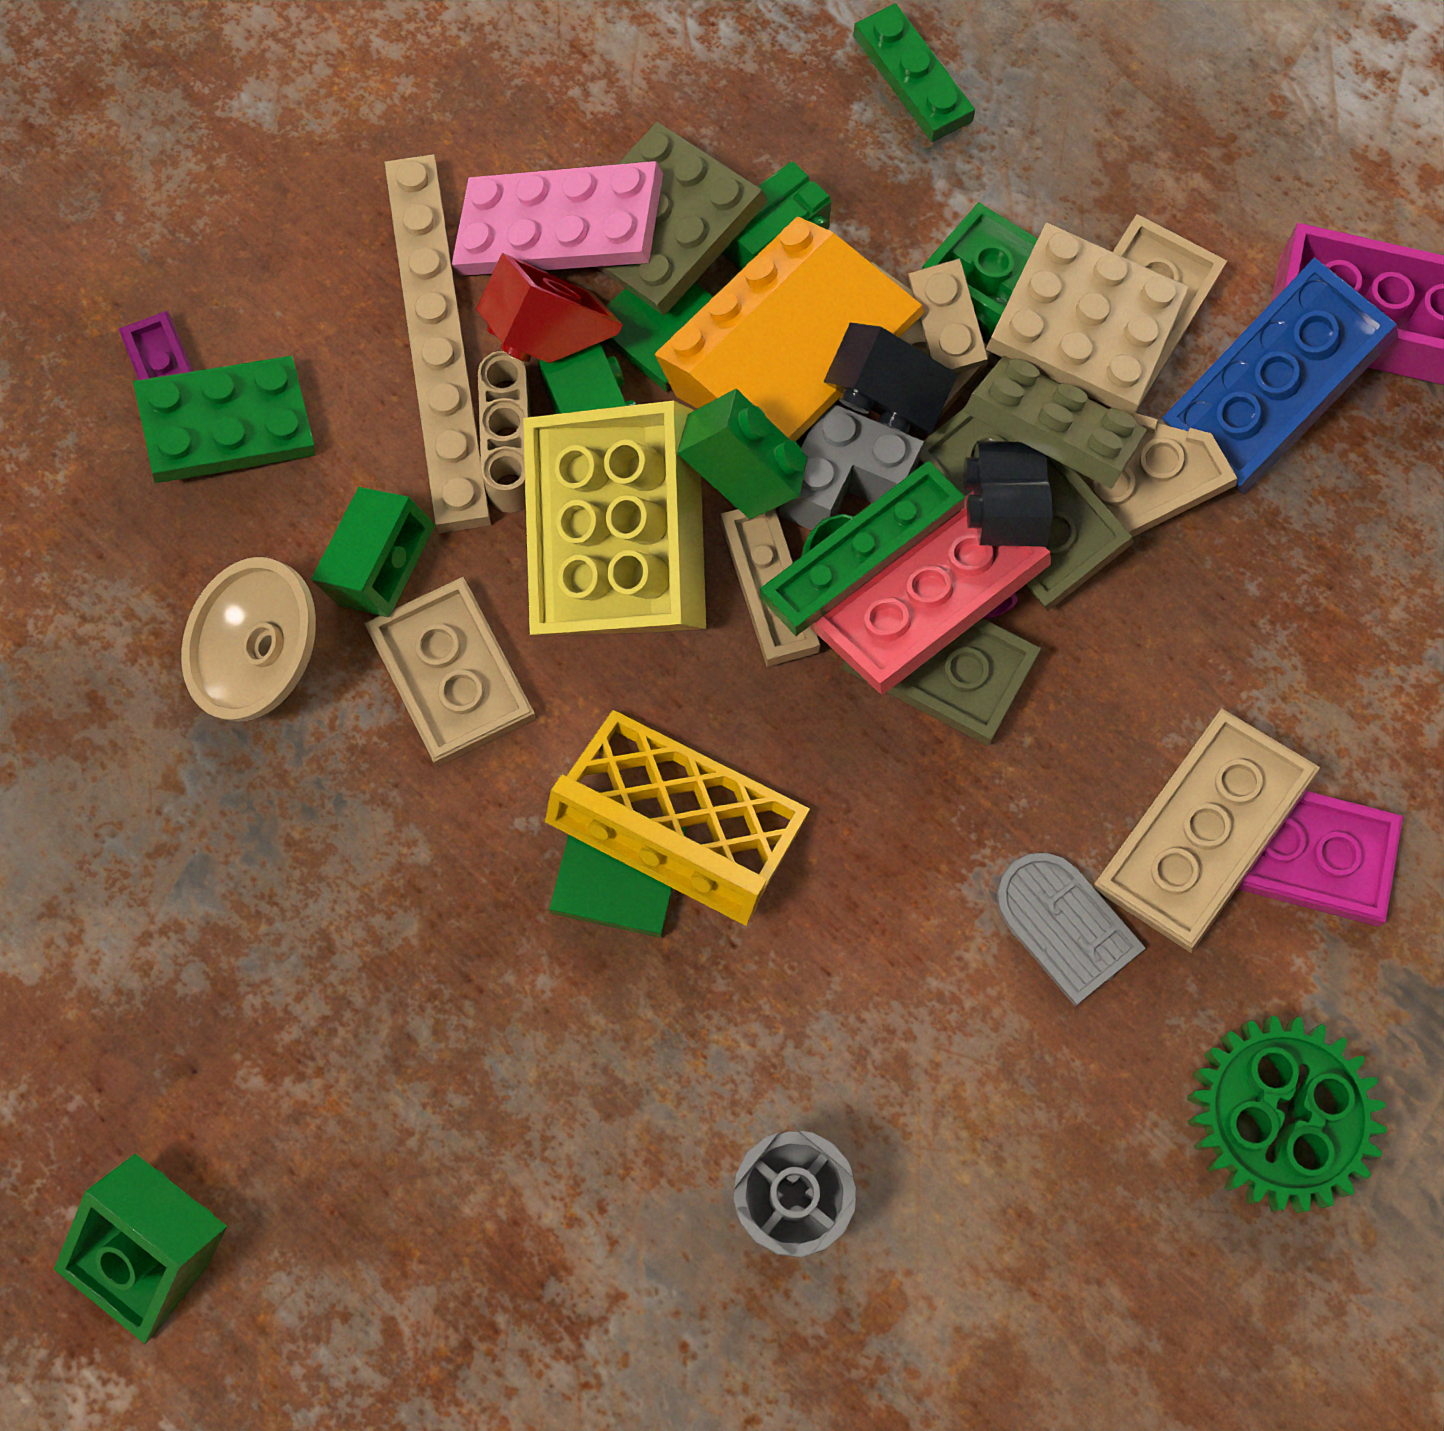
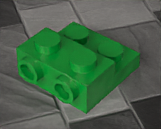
(991, 258)

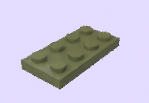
(1082, 528)

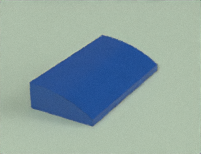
(1284, 371)

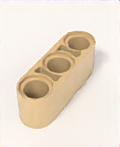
(499, 410)

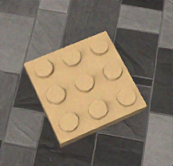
(1088, 318)

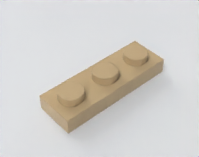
(759, 556)

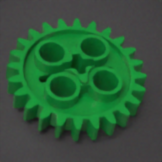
(1336, 1138)

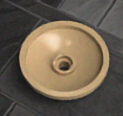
(248, 639)

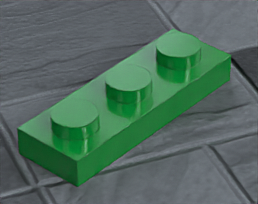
(913, 72)

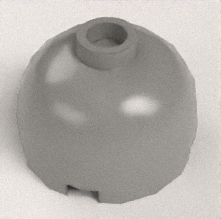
(794, 1193)

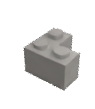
(850, 457)

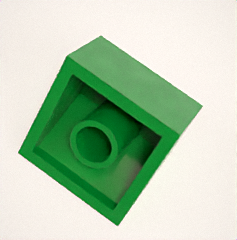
(138, 1246)

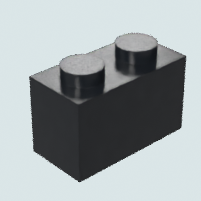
(890, 378)

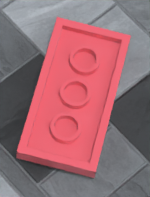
(925, 601)

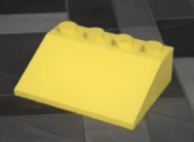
(613, 522)

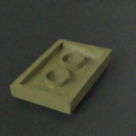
(1056, 420)
(969, 680)

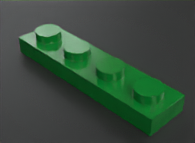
(862, 548)

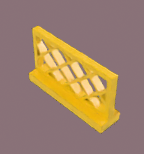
(658, 843)

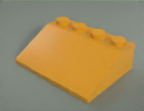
(782, 325)

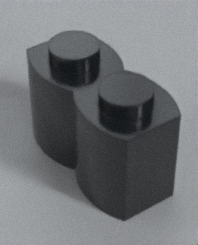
(1009, 495)

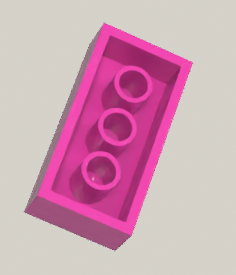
(1394, 278)

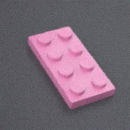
(559, 218)

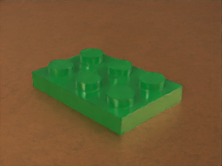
(223, 419)

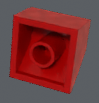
(542, 312)

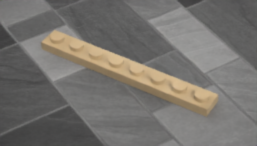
(437, 345)

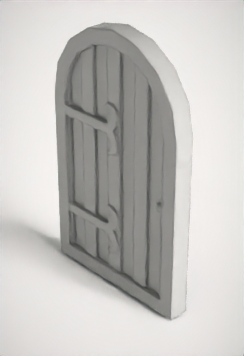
(1064, 924)

